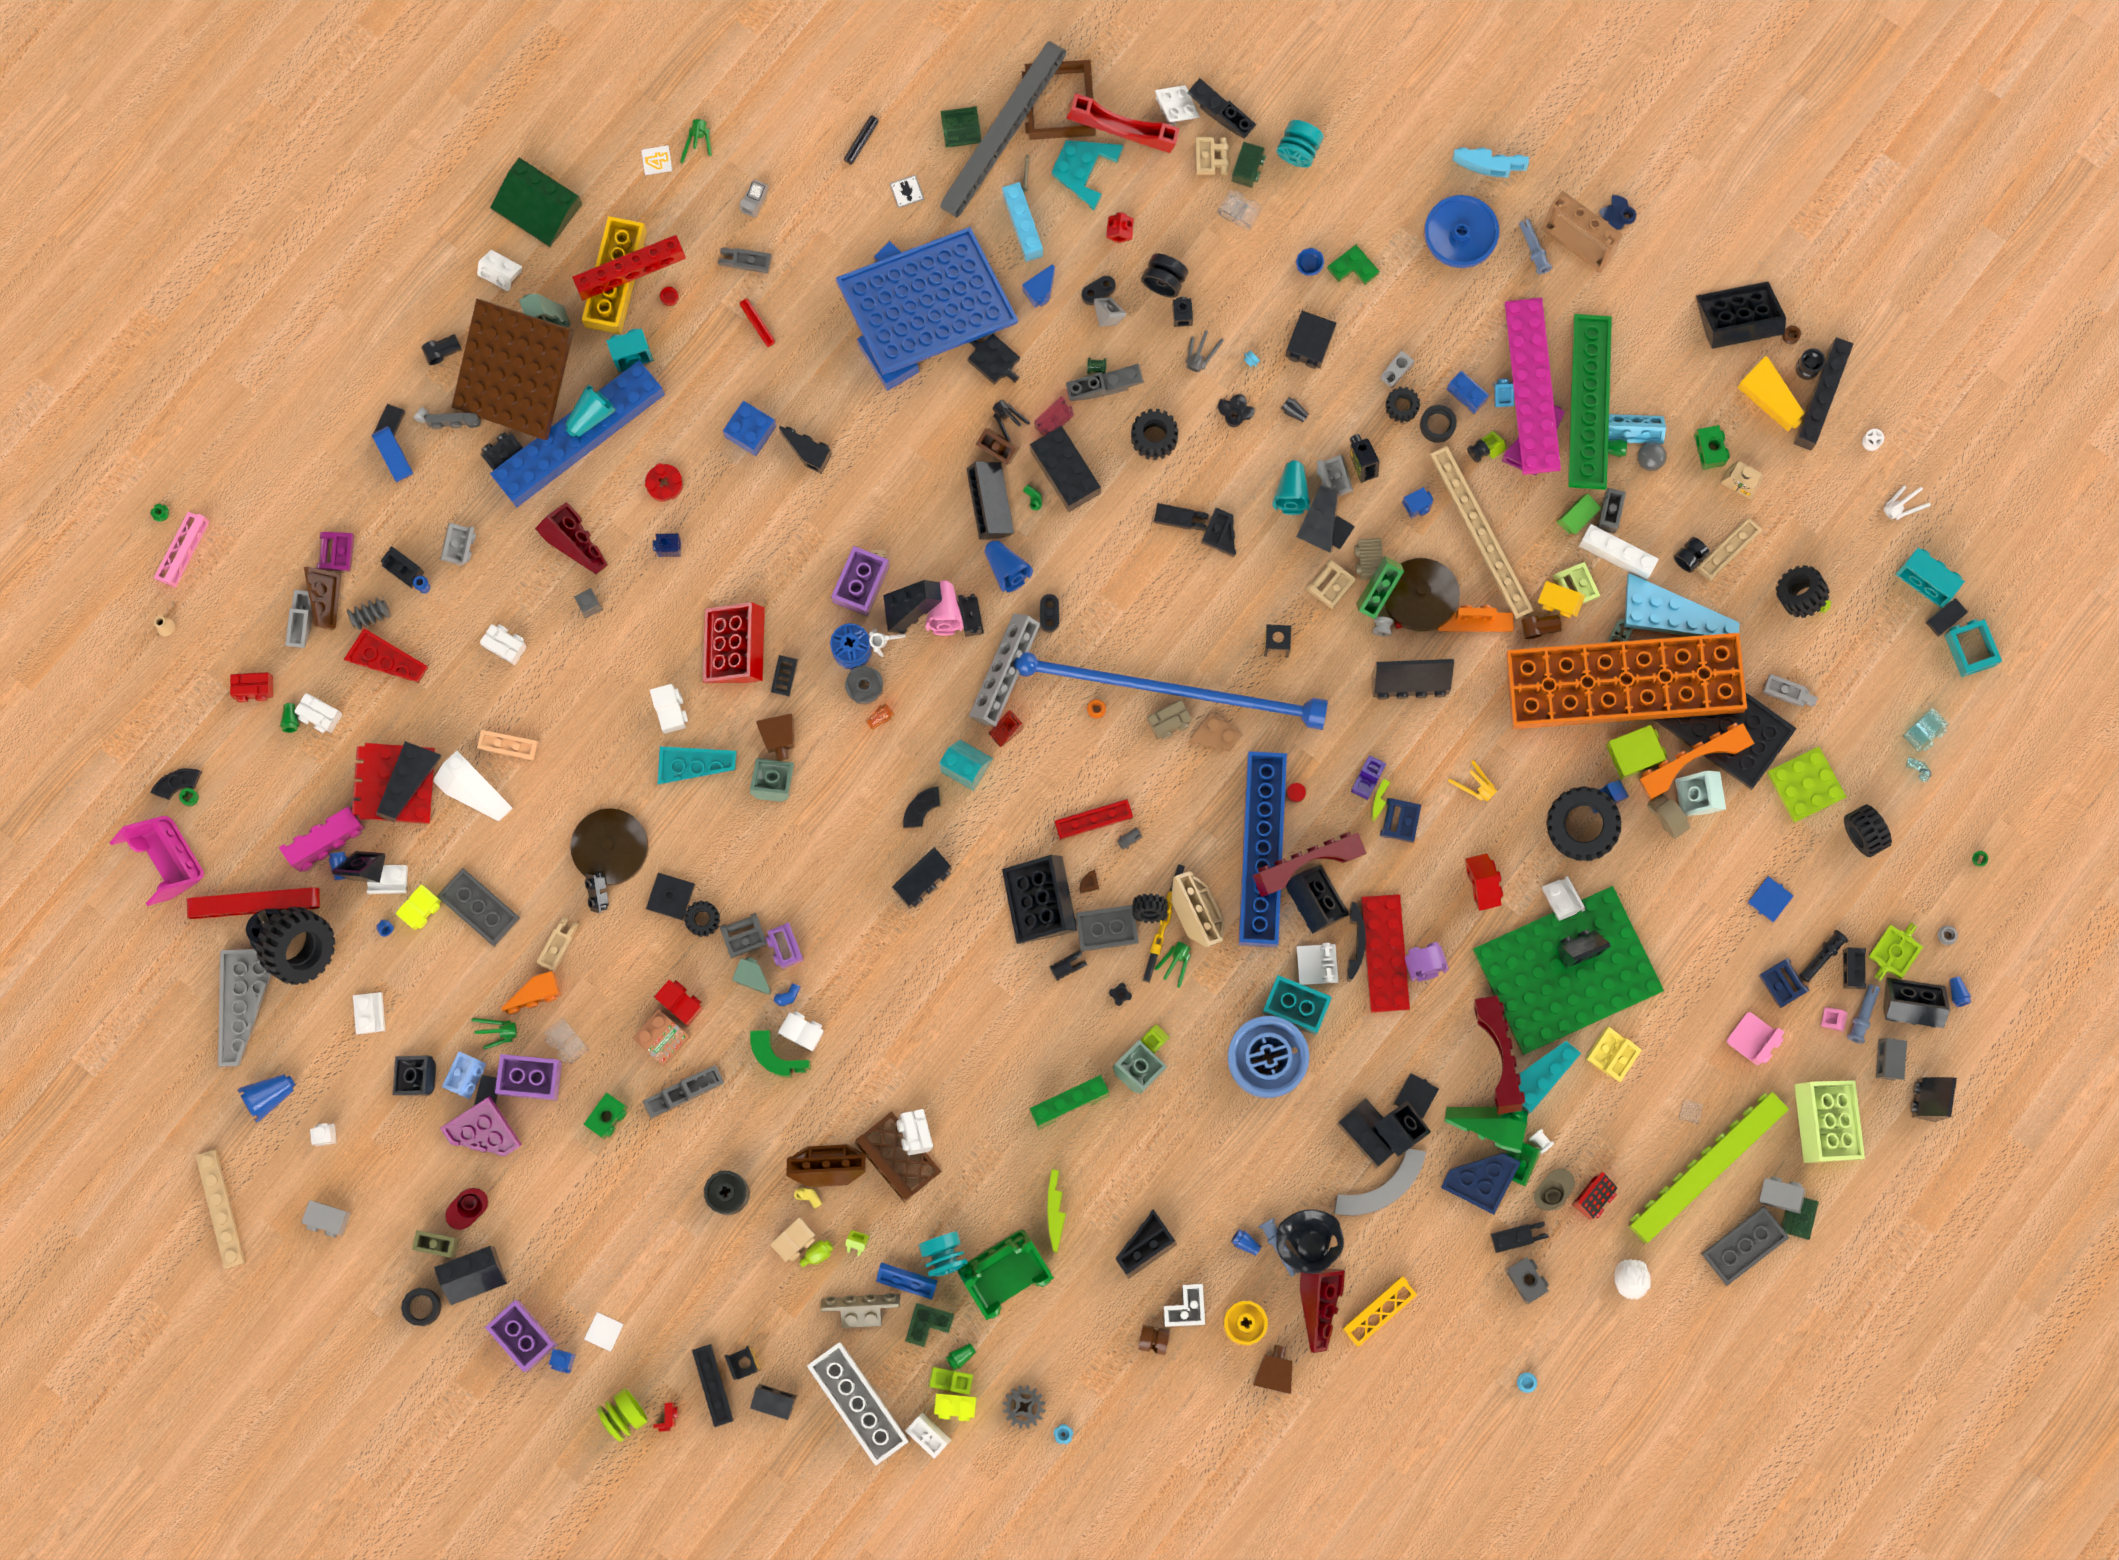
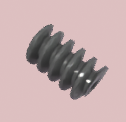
(369, 613)

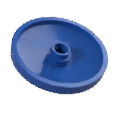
(1461, 231)

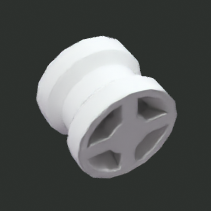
(1875, 436)

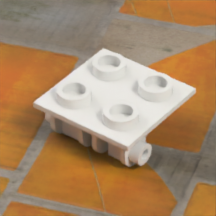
(1176, 104)
(1317, 964)

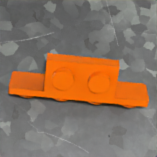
(1478, 620)

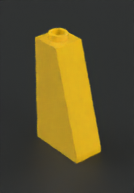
(1772, 395)

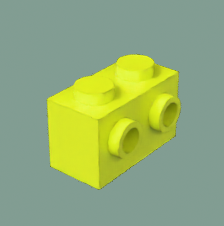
(955, 1405)

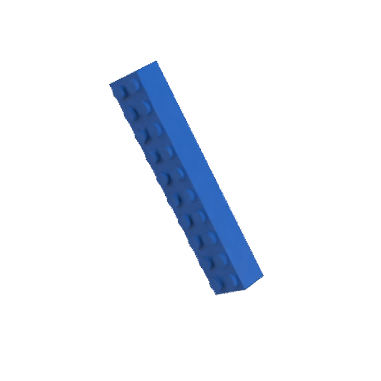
(547, 459)
(1262, 846)

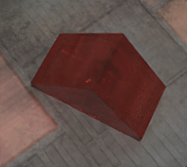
(1006, 728)

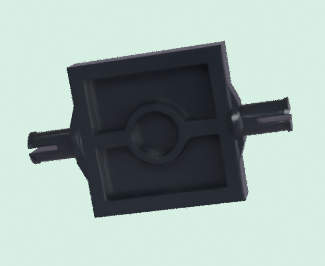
(994, 359)

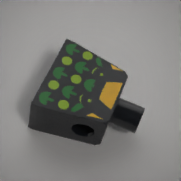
(1364, 458)

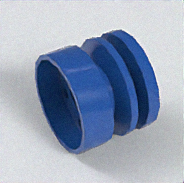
(858, 654)

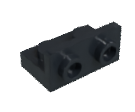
(501, 450)

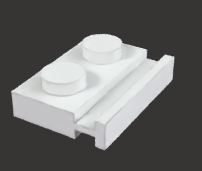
(392, 881)
(1563, 898)
(369, 1013)

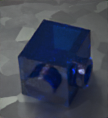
(667, 545)

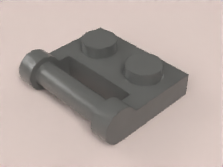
(745, 941)

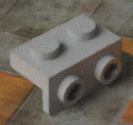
(1335, 474)
(457, 544)

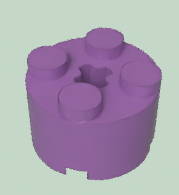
(1426, 962)

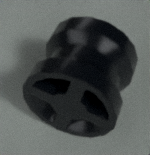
(1478, 450)

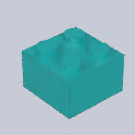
(629, 348)

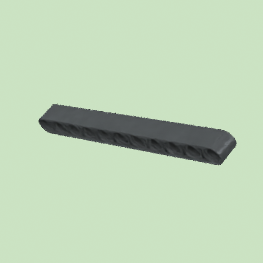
(1003, 129)

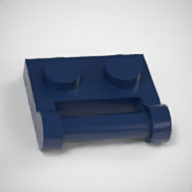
(1407, 820)
(1778, 985)

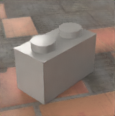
(1782, 1195)
(325, 1218)

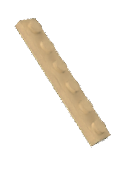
(220, 1209)

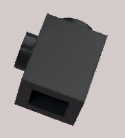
(1182, 312)

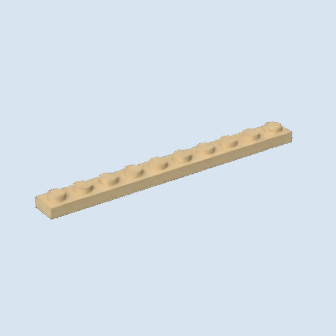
(1481, 533)

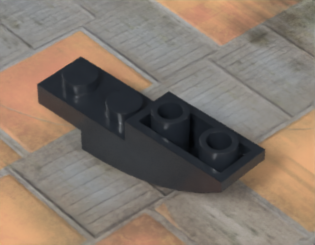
(1220, 110)

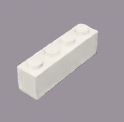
(1618, 552)

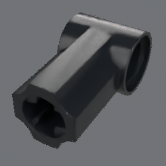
(437, 350)

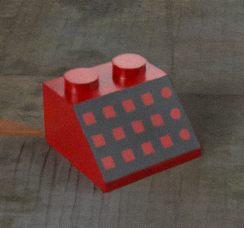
(1595, 1196)

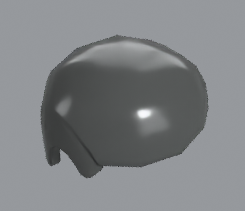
(1652, 456)

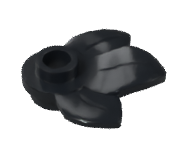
(1235, 408)

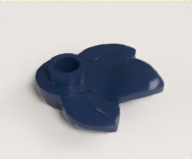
(1616, 212)

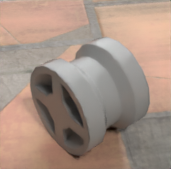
(1382, 626)

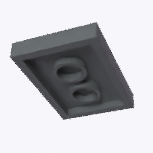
(1106, 928)

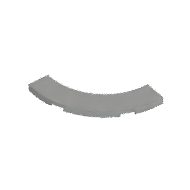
(1386, 1194)

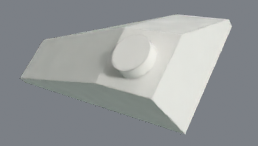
(462, 782)

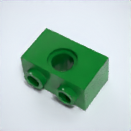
(1708, 457)
(595, 1119)

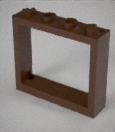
(1066, 67)

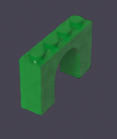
(1080, 1095)

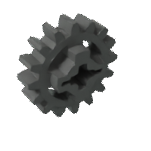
(1018, 1398)

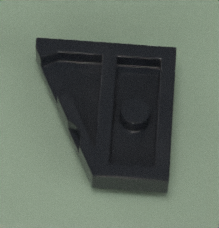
(1220, 532)

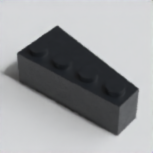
(408, 775)

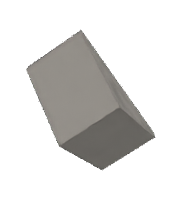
(1108, 312)

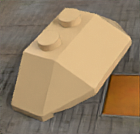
(1197, 909)

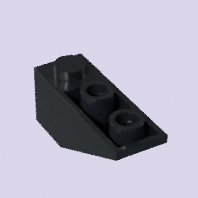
(809, 452)

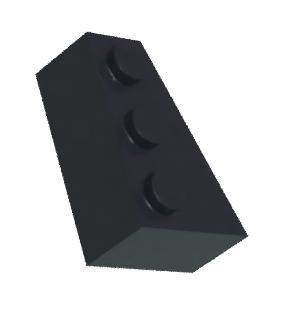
(1320, 520)
(910, 603)

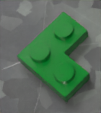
(1353, 261)

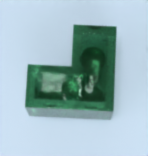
(924, 1319)

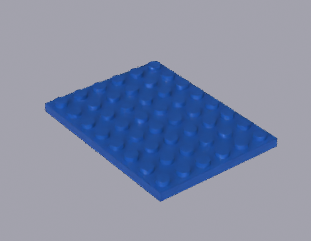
(926, 300)

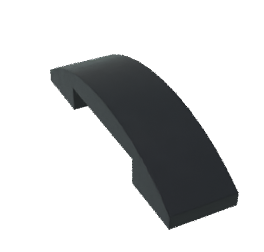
(1357, 919)

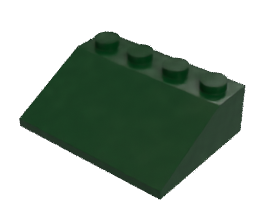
(535, 202)

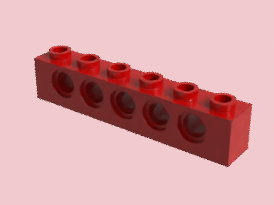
(629, 267)

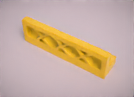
(1378, 1303)

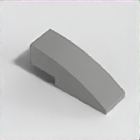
(299, 620)

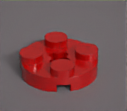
(659, 473)

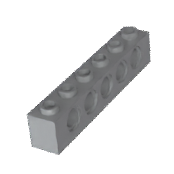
(1002, 672)

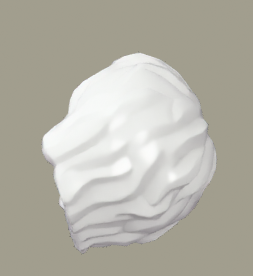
(1632, 1278)

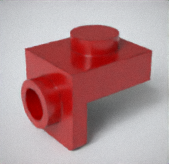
(671, 1414)

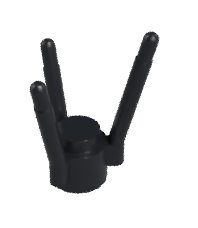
(1003, 411)

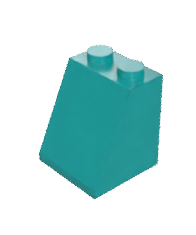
(965, 764)

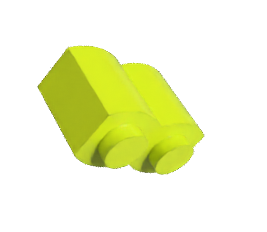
(419, 907)

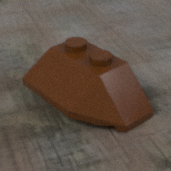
(826, 1165)

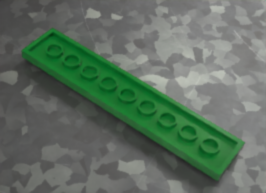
(1590, 402)

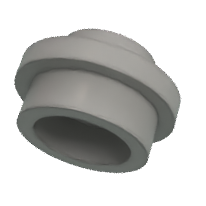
(1953, 935)

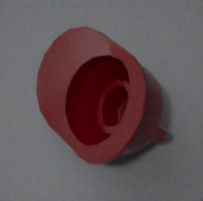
(466, 1208)

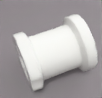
(1541, 1141)

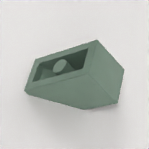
(751, 975)

